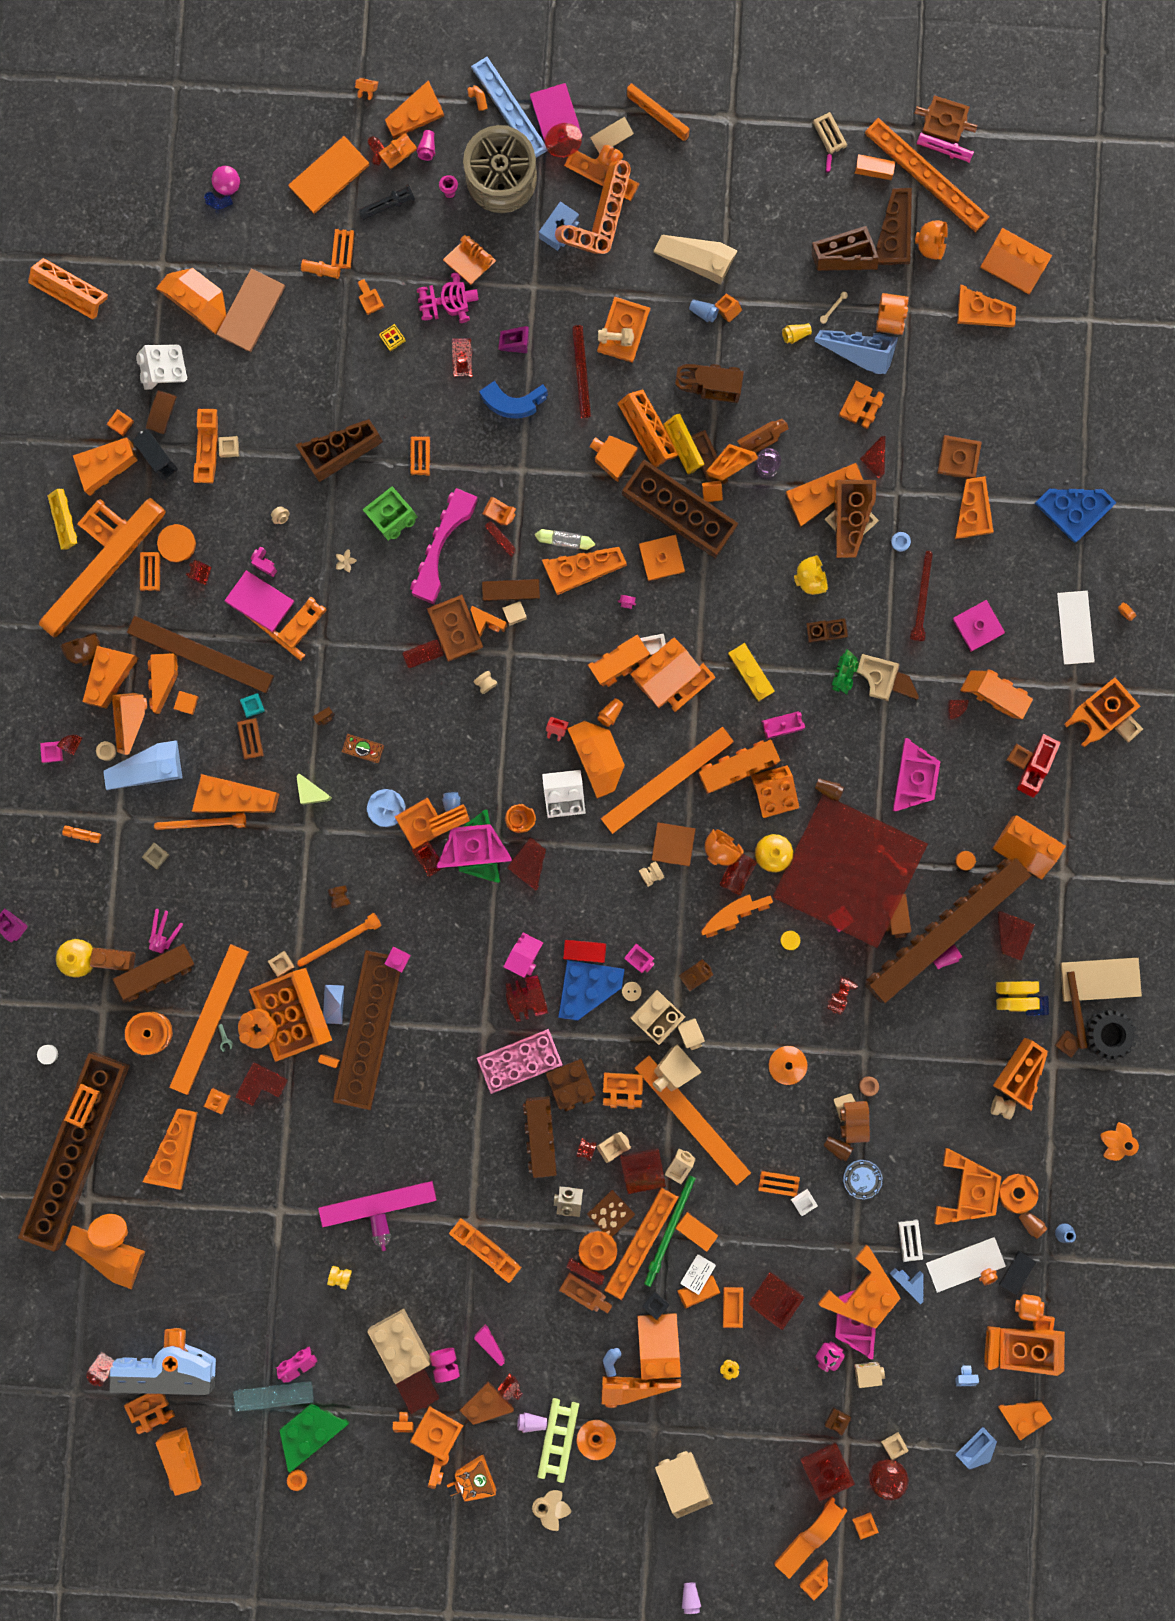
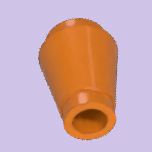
(609, 714)

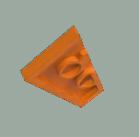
(415, 112)
(982, 310)
(975, 510)

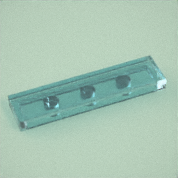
(273, 1396)

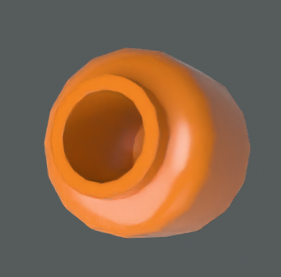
(1030, 1307)

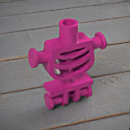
(466, 296)

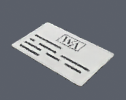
(698, 1274)

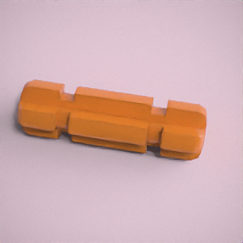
(81, 834)

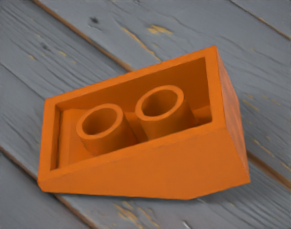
(128, 716)
(659, 1346)
(1032, 1350)

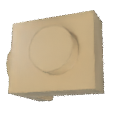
(613, 1146)

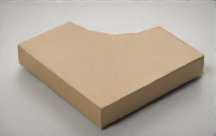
(879, 675)

